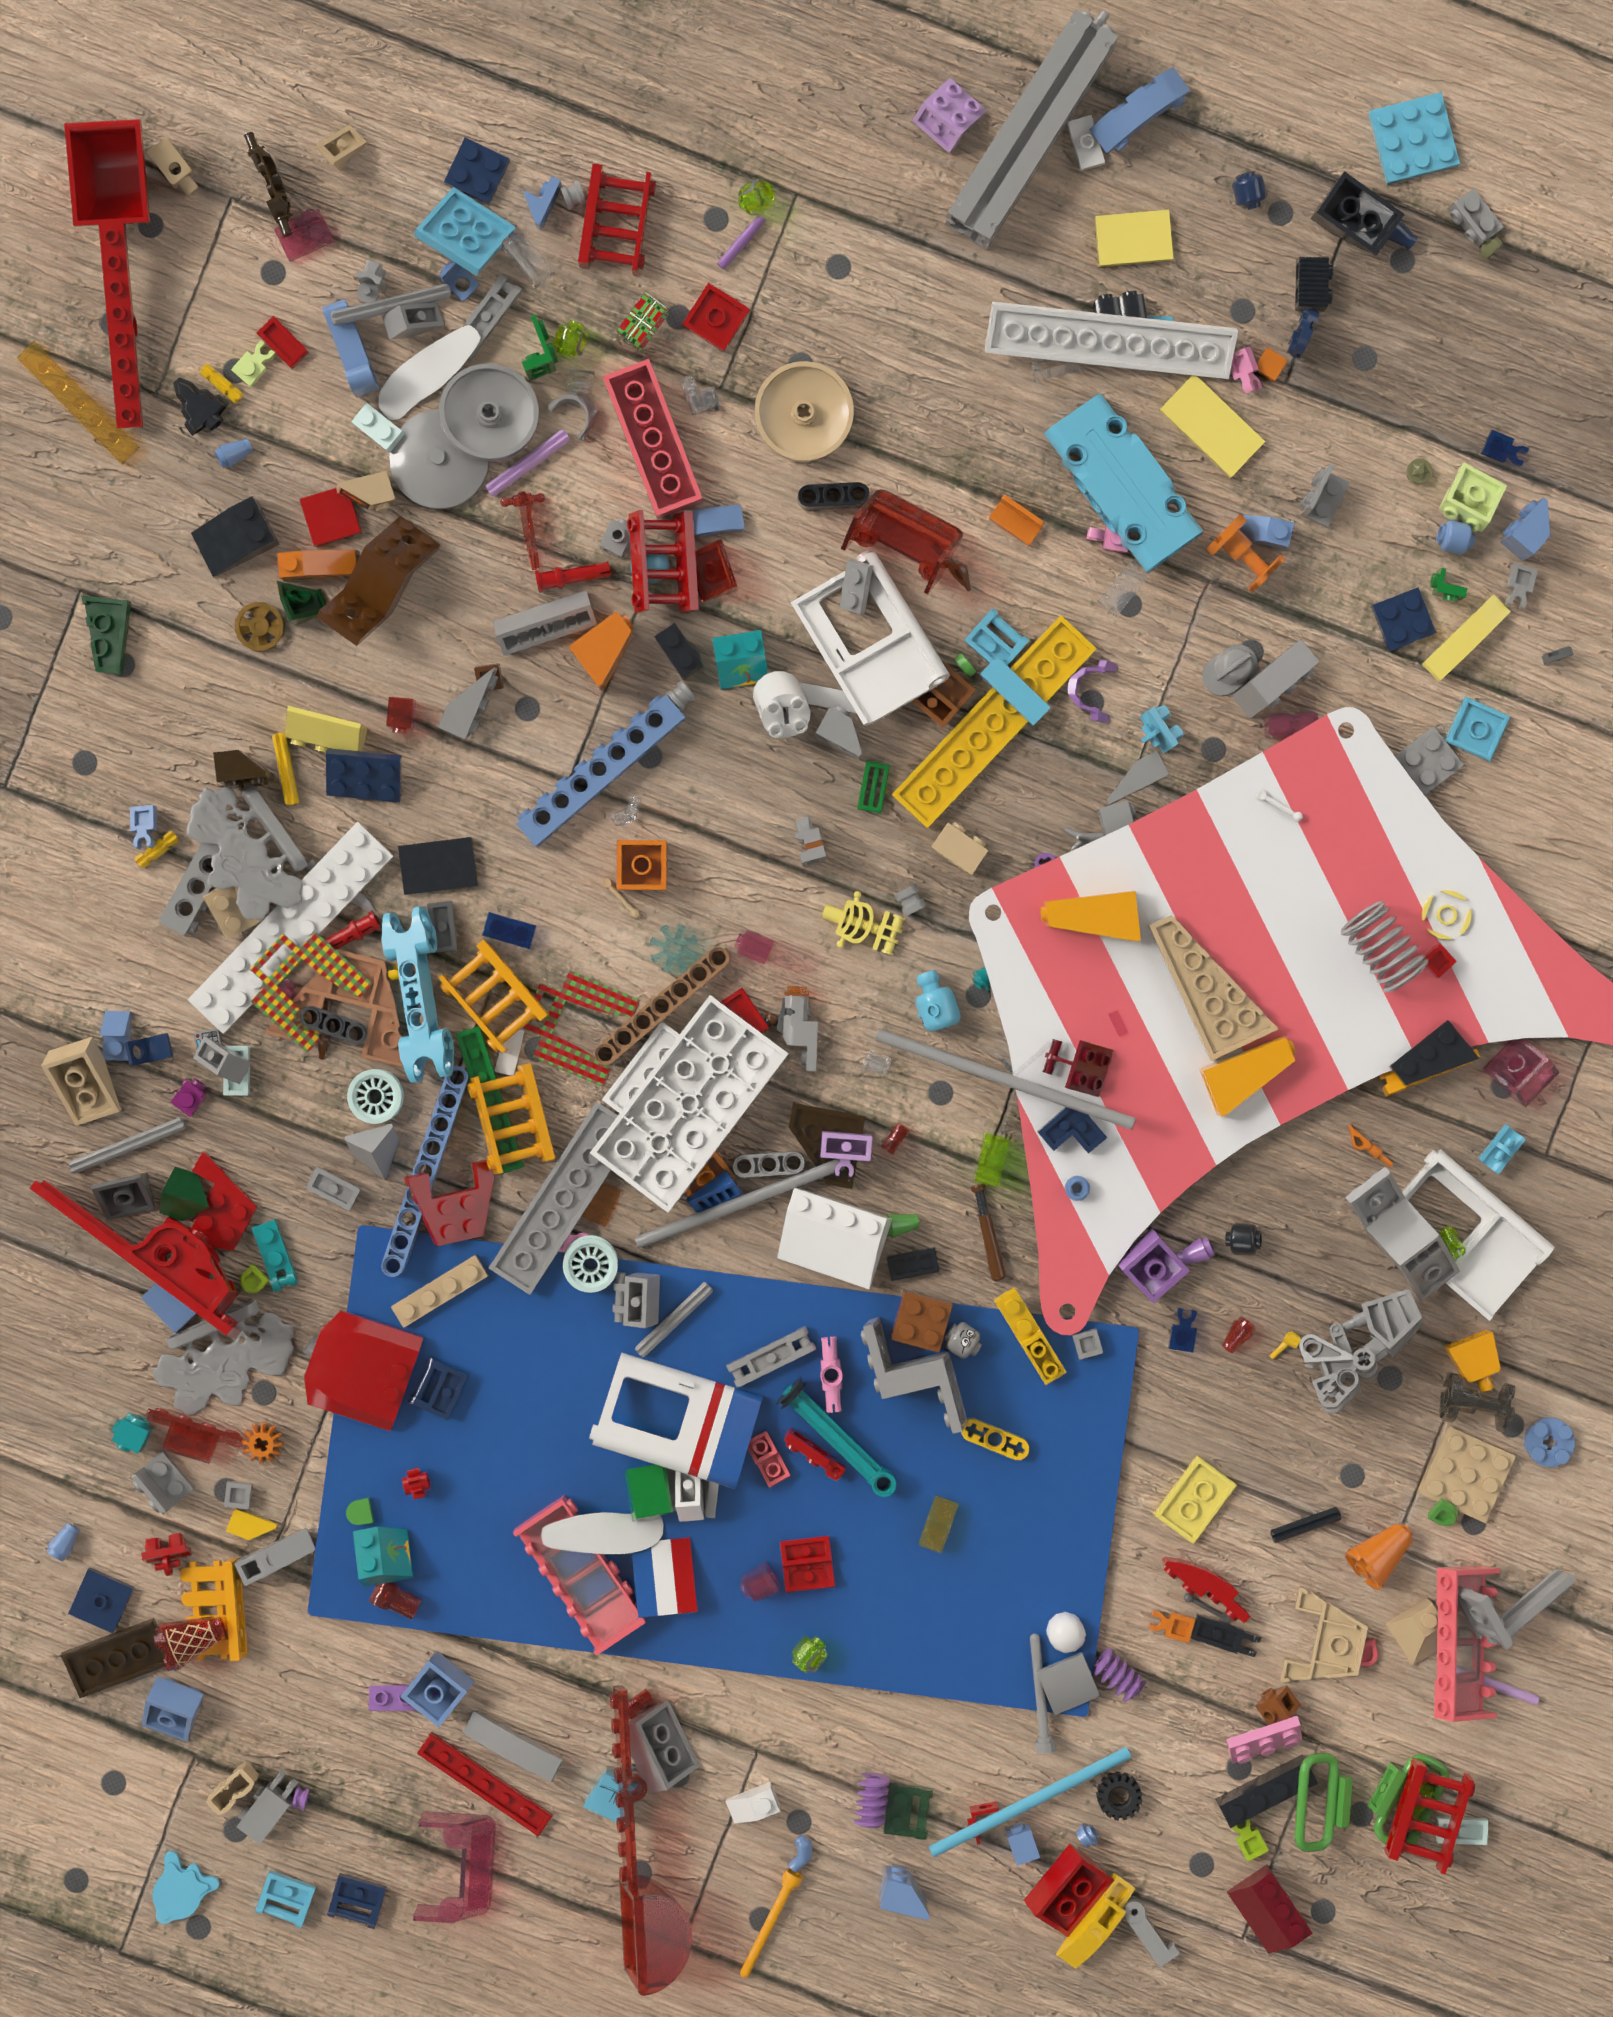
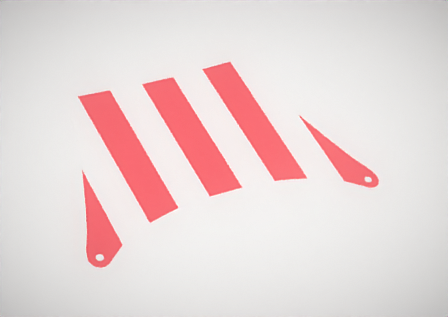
(1270, 912)

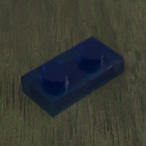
(509, 930)

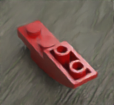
(1200, 1580)

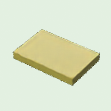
(1134, 238)
(1195, 1499)

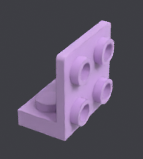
(948, 114)

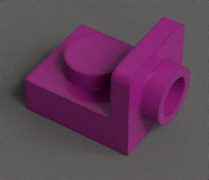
(190, 1096)

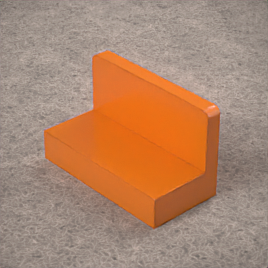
(1016, 520)

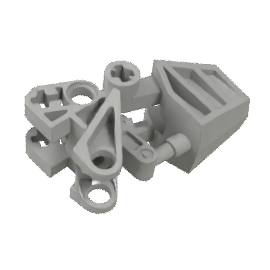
(1391, 1325)

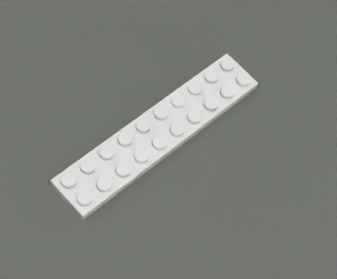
(1110, 340)
(324, 896)

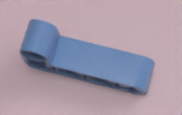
(352, 352)

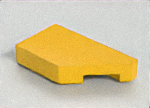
(249, 1525)

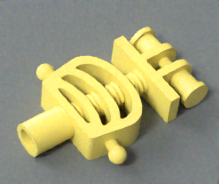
(840, 916)

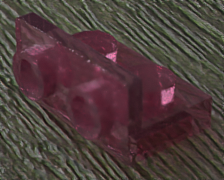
(308, 235)

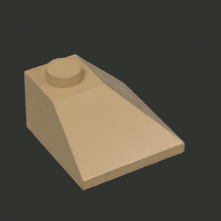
(1416, 1630)

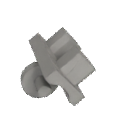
(371, 282)

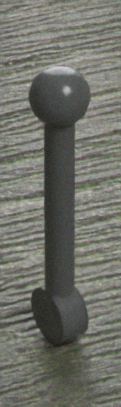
(1223, 1616)

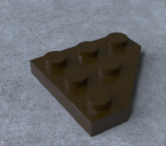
(807, 1126)

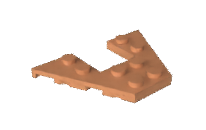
(384, 1024)

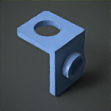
(451, 273)

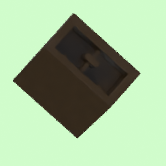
(238, 767)

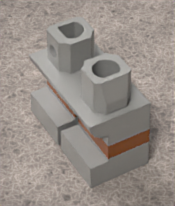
(812, 842)

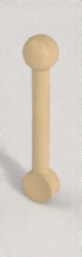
(606, 883)

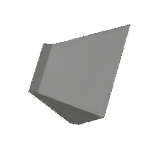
(375, 1148)

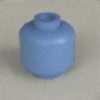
(1455, 537)

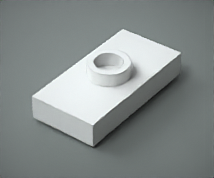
(1085, 144)

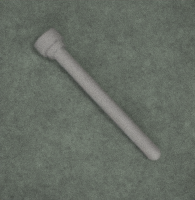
(1044, 1742)

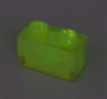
(991, 1159)

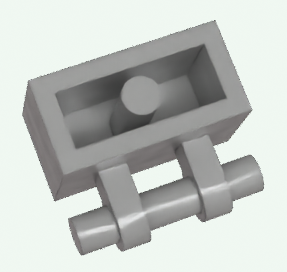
(636, 1299)

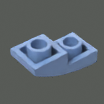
(718, 520)

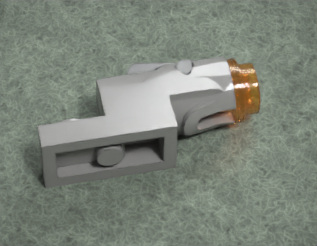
(795, 1025)

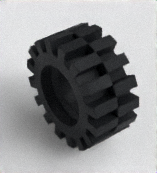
(1129, 1806)

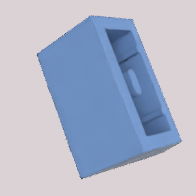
(1528, 532)

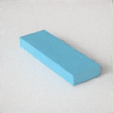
(1014, 691)

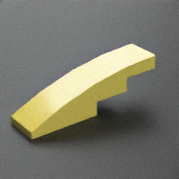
(1466, 638)

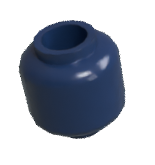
(1249, 190)

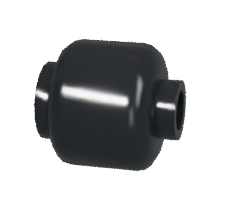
(1244, 1239)

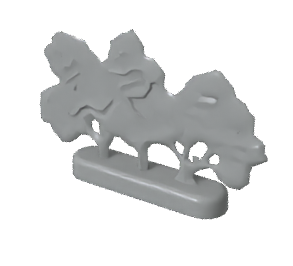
(242, 859)
(223, 1367)

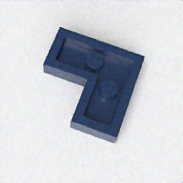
(1075, 1124)

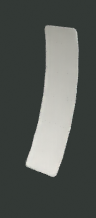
(507, 1061)

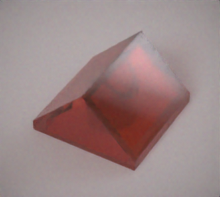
(714, 572)

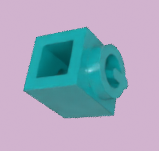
(131, 1433)

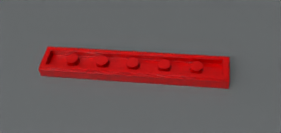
(484, 1784)

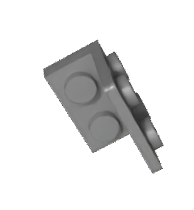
(1325, 497)
(162, 1483)

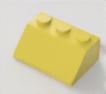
(323, 731)

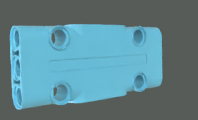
(1123, 482)

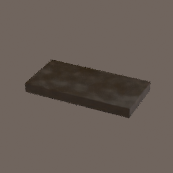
(113, 1658)

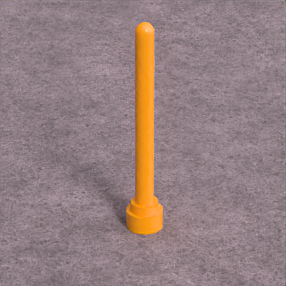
(790, 1882)

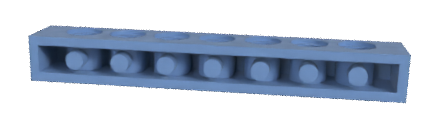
(660, 706)

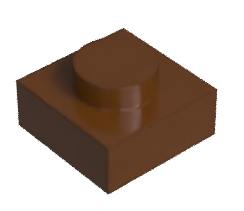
(482, 670)

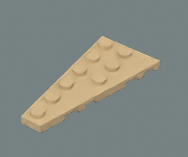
(1214, 1002)

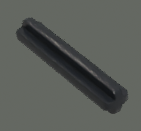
(1305, 1525)

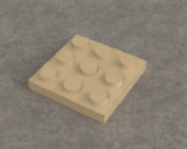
(1466, 1473)

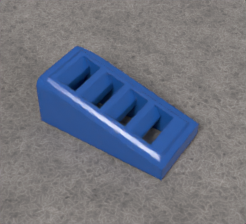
(720, 1189)

